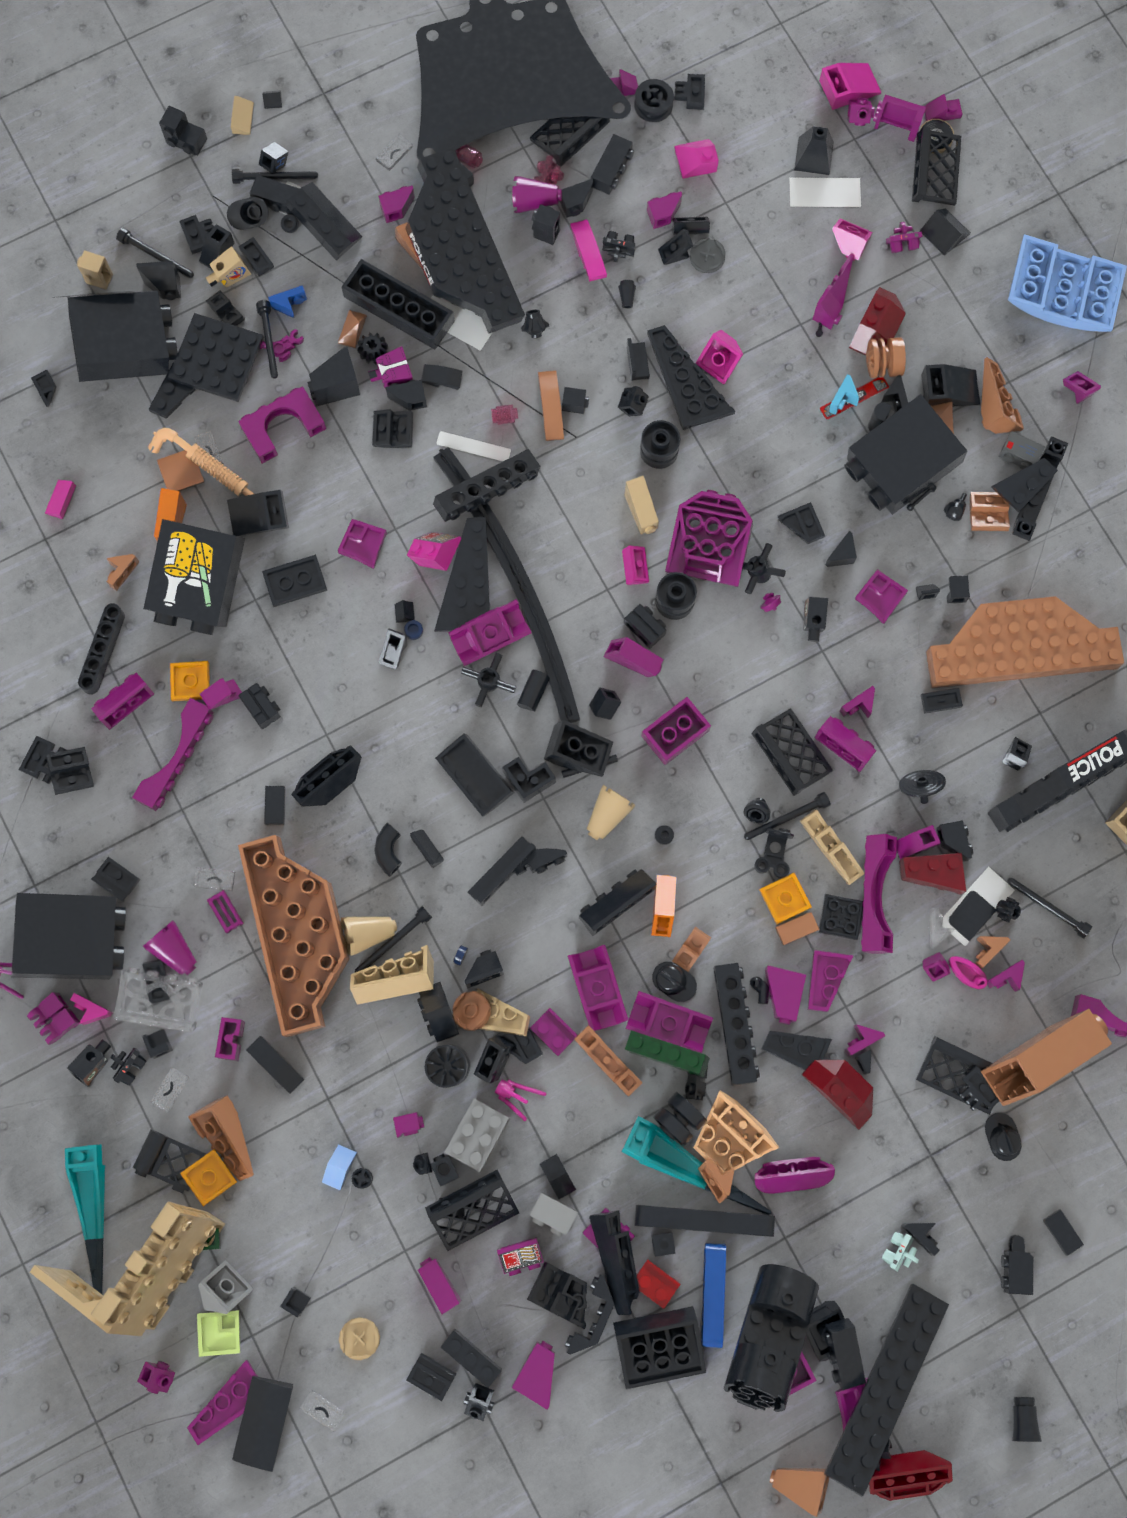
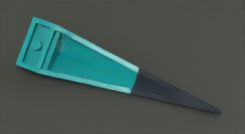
(658, 1151)
(88, 1187)

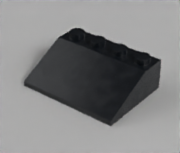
(659, 1347)

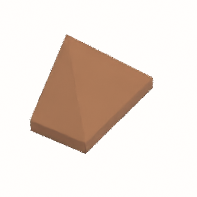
(352, 329)

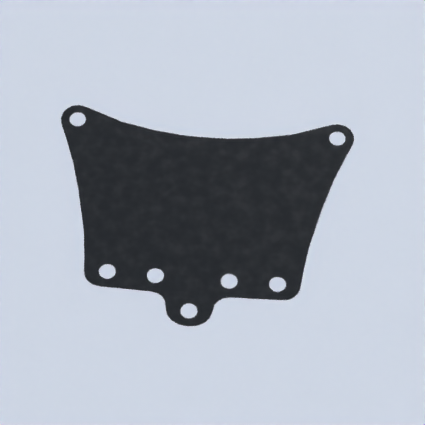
(507, 73)

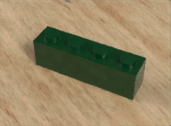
(667, 1053)

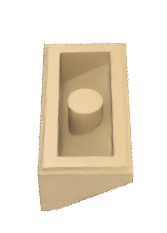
(241, 116)

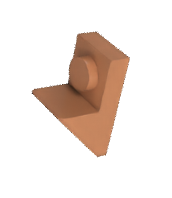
(124, 566)
(992, 945)
(718, 1184)

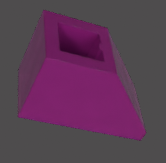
(396, 203)
(663, 209)
(917, 842)

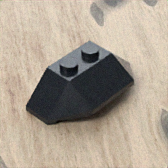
(328, 778)

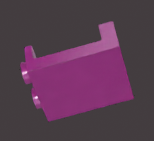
(899, 114)

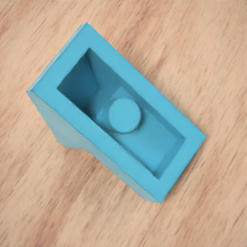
(846, 393)

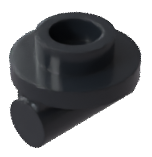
(422, 1164)

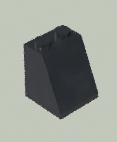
(334, 379)

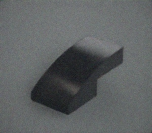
(224, 309)
(441, 375)
(157, 994)

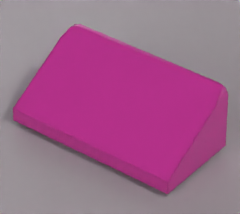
(60, 498)
(635, 565)

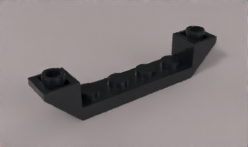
(1027, 516)

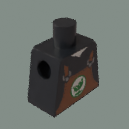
(815, 609)
(87, 1070)

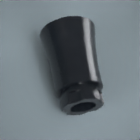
(1025, 1420)

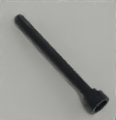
(239, 176)
(125, 236)
(263, 309)
(820, 801)
(421, 917)
(1081, 928)

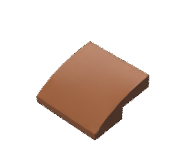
(179, 471)
(988, 512)

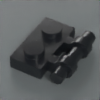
(36, 759)

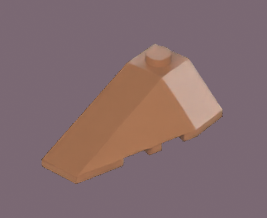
(996, 405)
(223, 1130)

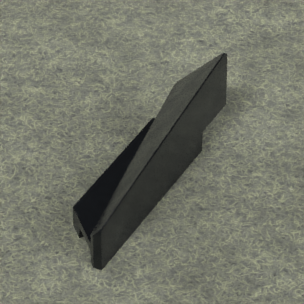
(617, 1259)

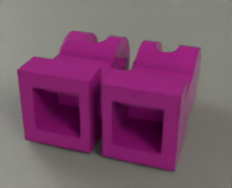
(62, 1018)

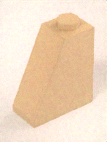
(641, 505)

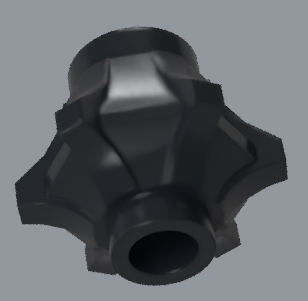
(534, 323)

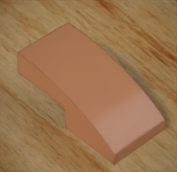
(691, 949)

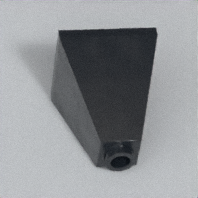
(814, 151)

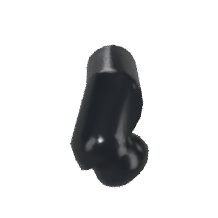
(762, 988)

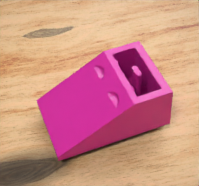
(848, 82)

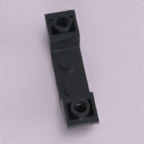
(579, 1342)

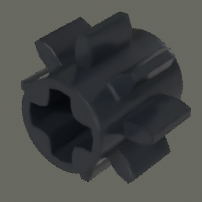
(1008, 909)

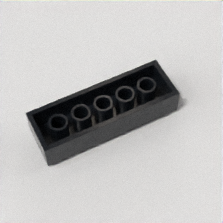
(398, 304)

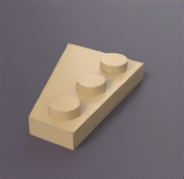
(505, 1018)

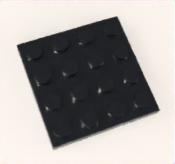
(216, 357)

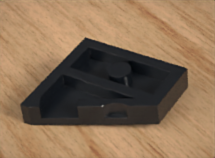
(803, 523)
(525, 1047)

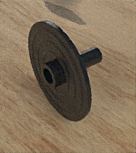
(922, 784)

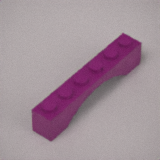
(154, 789)
(876, 934)
(1096, 1006)

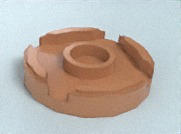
(471, 1010)

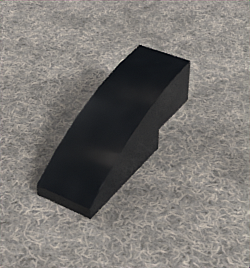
(275, 1064)

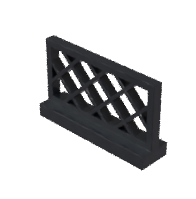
(573, 144)
(923, 161)
(781, 762)
(956, 1053)
(462, 1199)

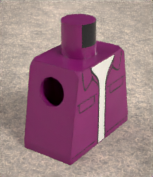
(391, 368)

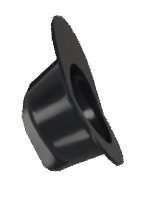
(247, 213)
(674, 981)
(1003, 1136)

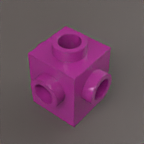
(861, 105)
(156, 1377)

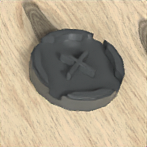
(707, 255)

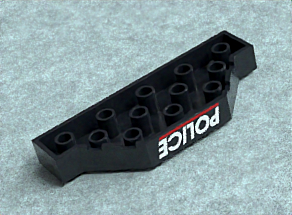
(457, 245)
(1061, 783)

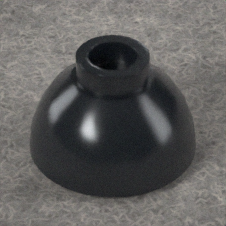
(757, 811)

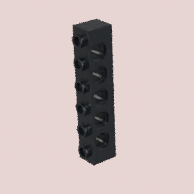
(507, 469)
(737, 1074)

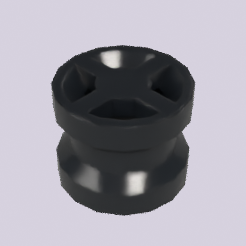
(359, 1177)

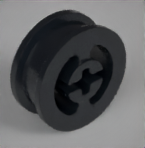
(655, 108)

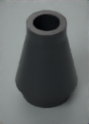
(627, 293)

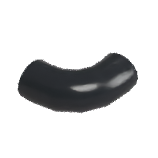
(385, 850)

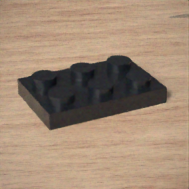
(294, 580)

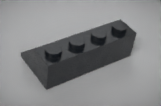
(323, 220)
(617, 901)

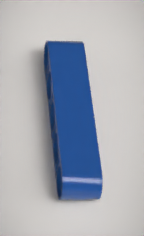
(713, 1295)

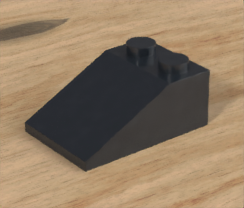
(578, 749)

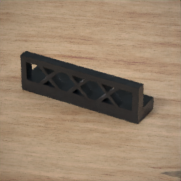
(501, 871)

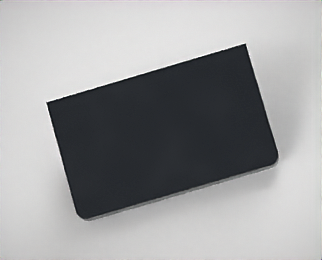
(637, 360)

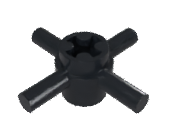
(760, 570)
(484, 674)

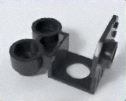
(771, 859)

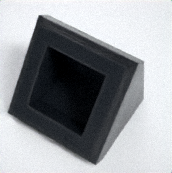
(272, 99)
(404, 611)

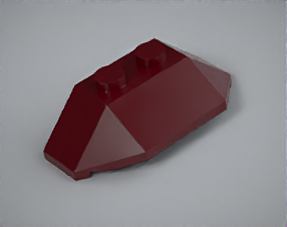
(879, 321)
(842, 1088)
(910, 1475)

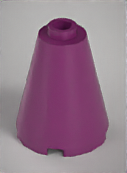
(531, 193)
(172, 949)

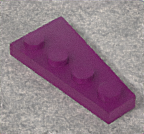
(224, 1406)

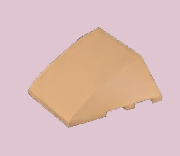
(732, 1135)

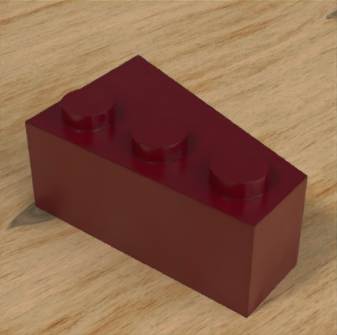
(936, 871)

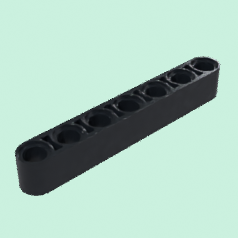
(704, 1220)

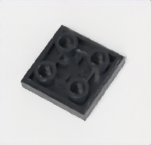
(841, 917)

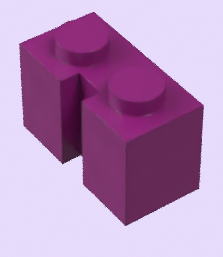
(227, 1044)

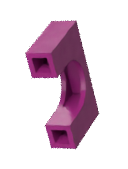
(296, 404)

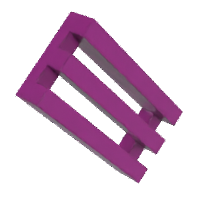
(232, 925)

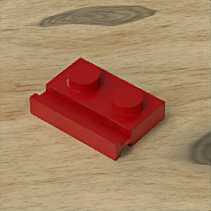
(656, 1284)

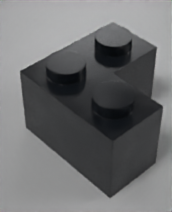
(181, 133)
(528, 783)
(437, 1013)

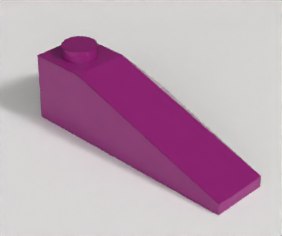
(831, 302)

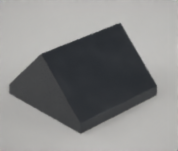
(944, 231)

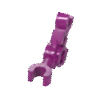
(283, 347)

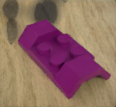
(489, 632)
(598, 988)
(669, 1022)

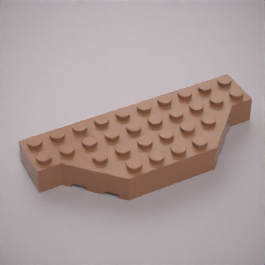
(1023, 642)
(296, 932)

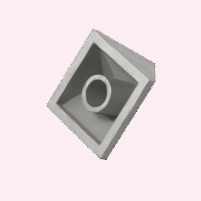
(223, 1289)

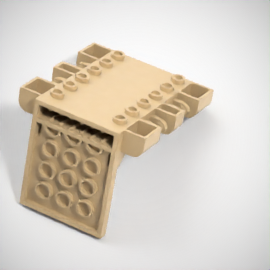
(151, 1275)

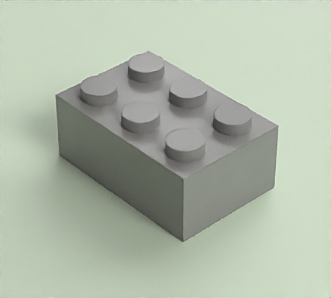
(477, 1135)
(553, 1214)

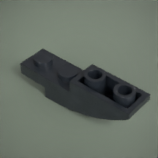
(541, 859)

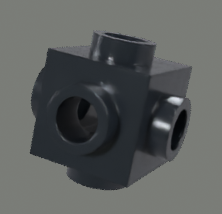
(633, 401)
(479, 1402)

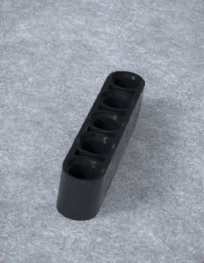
(103, 657)

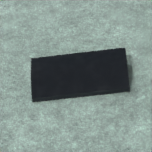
(474, 775)
(262, 1423)

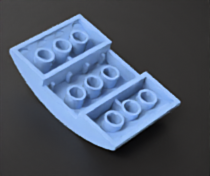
(1066, 286)

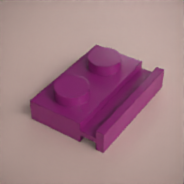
(553, 1031)

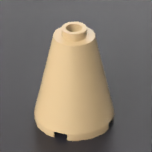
(608, 813)
(366, 932)

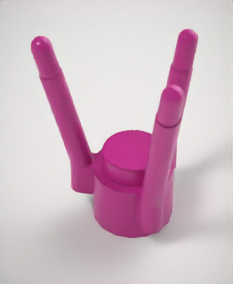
(506, 1090)

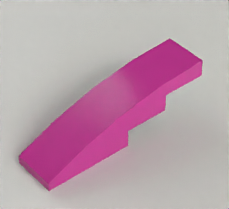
(588, 250)

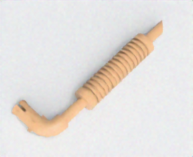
(203, 459)

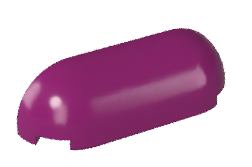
(794, 1175)

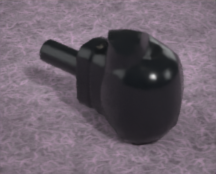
(955, 509)

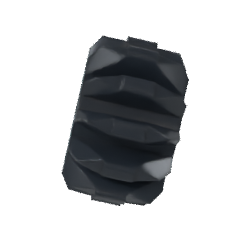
(369, 342)

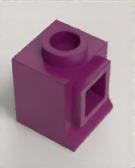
(408, 1124)

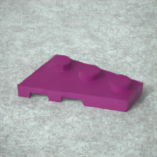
(826, 976)

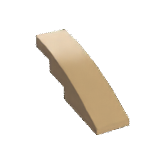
(832, 847)

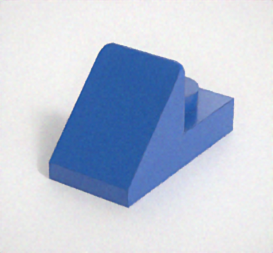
(283, 301)

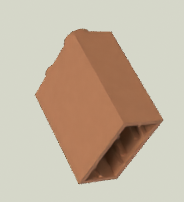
(1047, 1057)

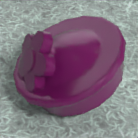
(771, 602)

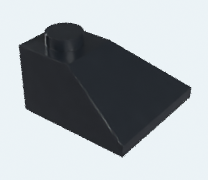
(161, 278)
(484, 969)

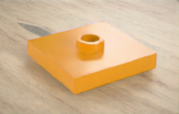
(189, 680)
(785, 898)
(208, 1177)

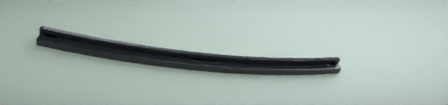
(527, 599)

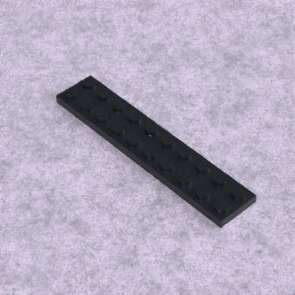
(886, 1390)

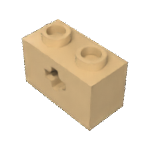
(95, 269)

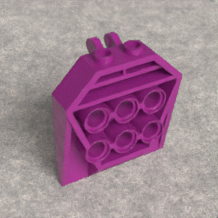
(710, 509)

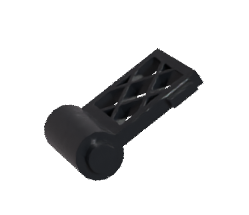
(153, 1153)

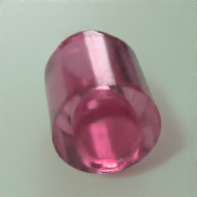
(469, 156)
(504, 414)

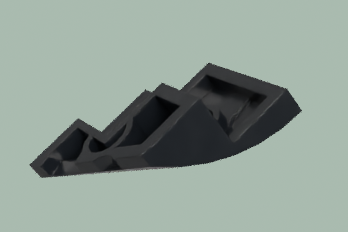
(560, 1294)

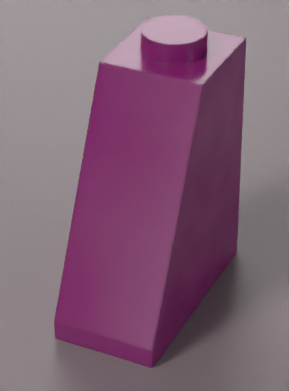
(634, 657)
(785, 993)
(438, 1285)
(536, 1375)

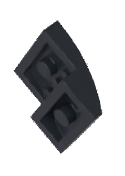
(392, 429)
(69, 770)

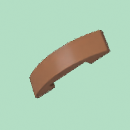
(551, 405)
(607, 1061)

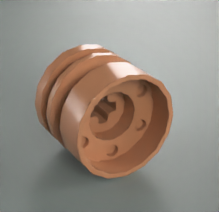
(886, 357)

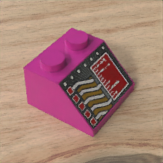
(434, 550)

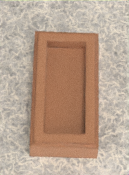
(797, 928)

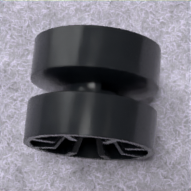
(660, 444)
(675, 595)
(447, 1066)
(684, 1114)

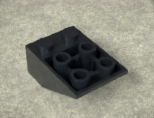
(950, 384)
(258, 513)

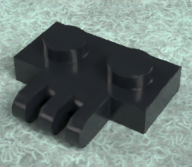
(691, 91)
(196, 232)
(978, 1090)

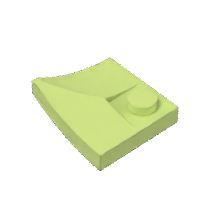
(218, 1333)

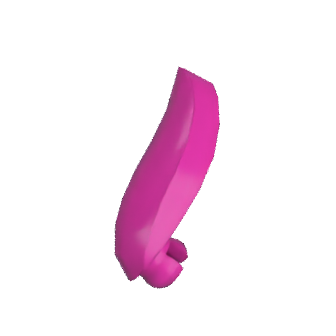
(968, 972)

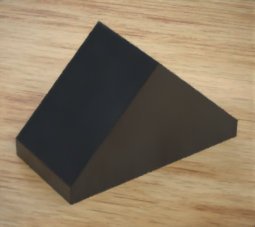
(844, 552)

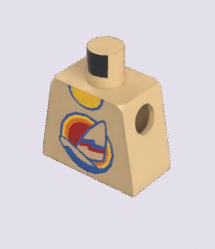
(228, 269)

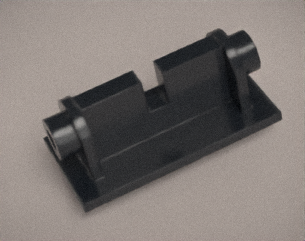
(694, 1088)

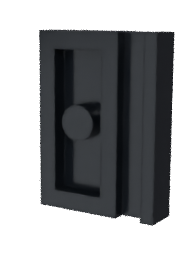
(115, 879)
(431, 1376)

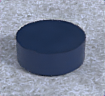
(413, 629)
(460, 955)

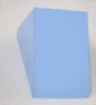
(338, 1167)

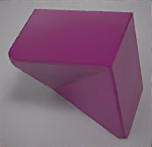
(936, 966)

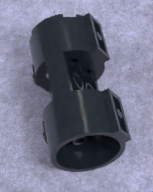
(771, 1337)

